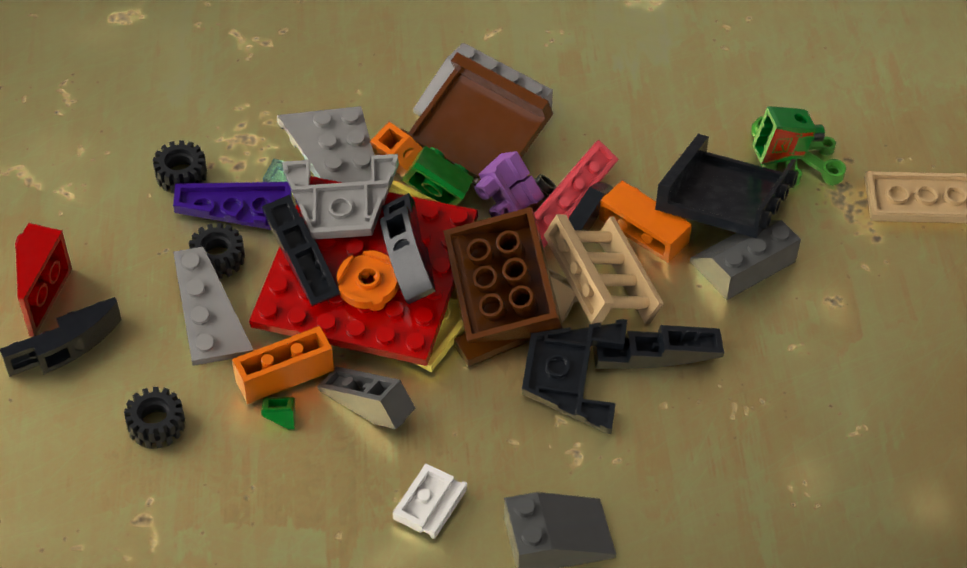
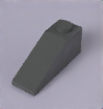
(369, 395)

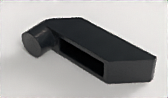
(589, 206)

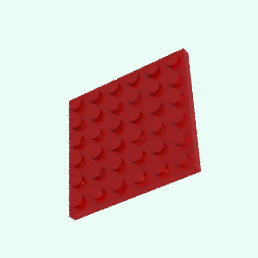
(398, 329)

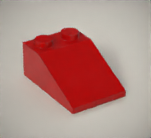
(41, 272)

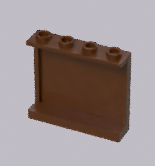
(480, 117)

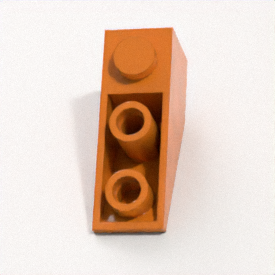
(395, 141)

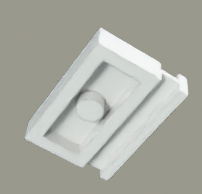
(429, 501)

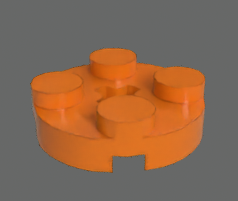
(372, 295)

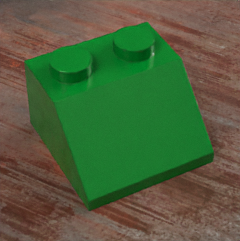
(438, 177)

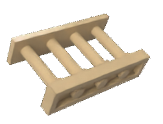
(588, 283)

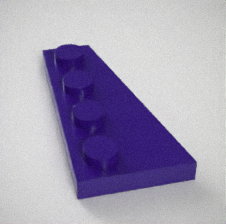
(229, 201)

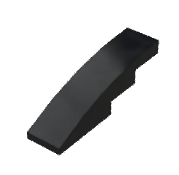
(300, 250)
(663, 348)

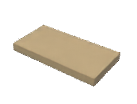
(917, 197)

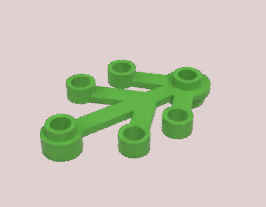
(832, 170)

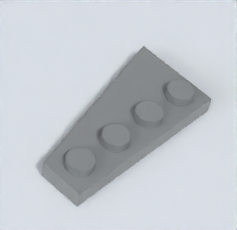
(209, 316)

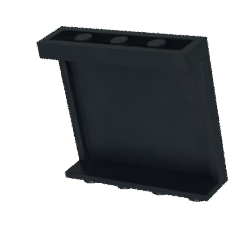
(723, 190)

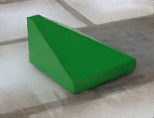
(280, 410)

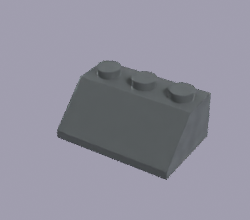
(746, 260)

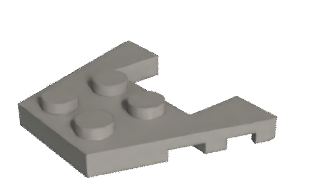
(341, 208)

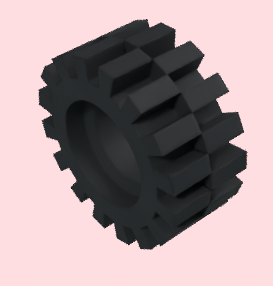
(175, 156)
(223, 238)
(150, 403)

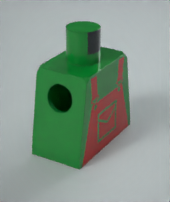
(785, 135)

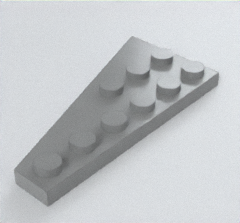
(332, 142)

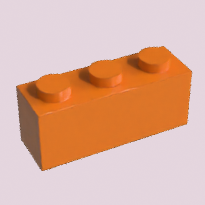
(652, 229)
(283, 364)

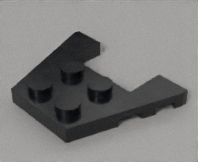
(559, 368)

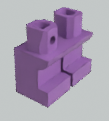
(508, 184)

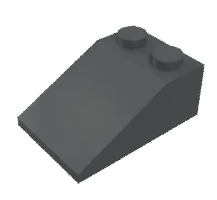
(556, 530)

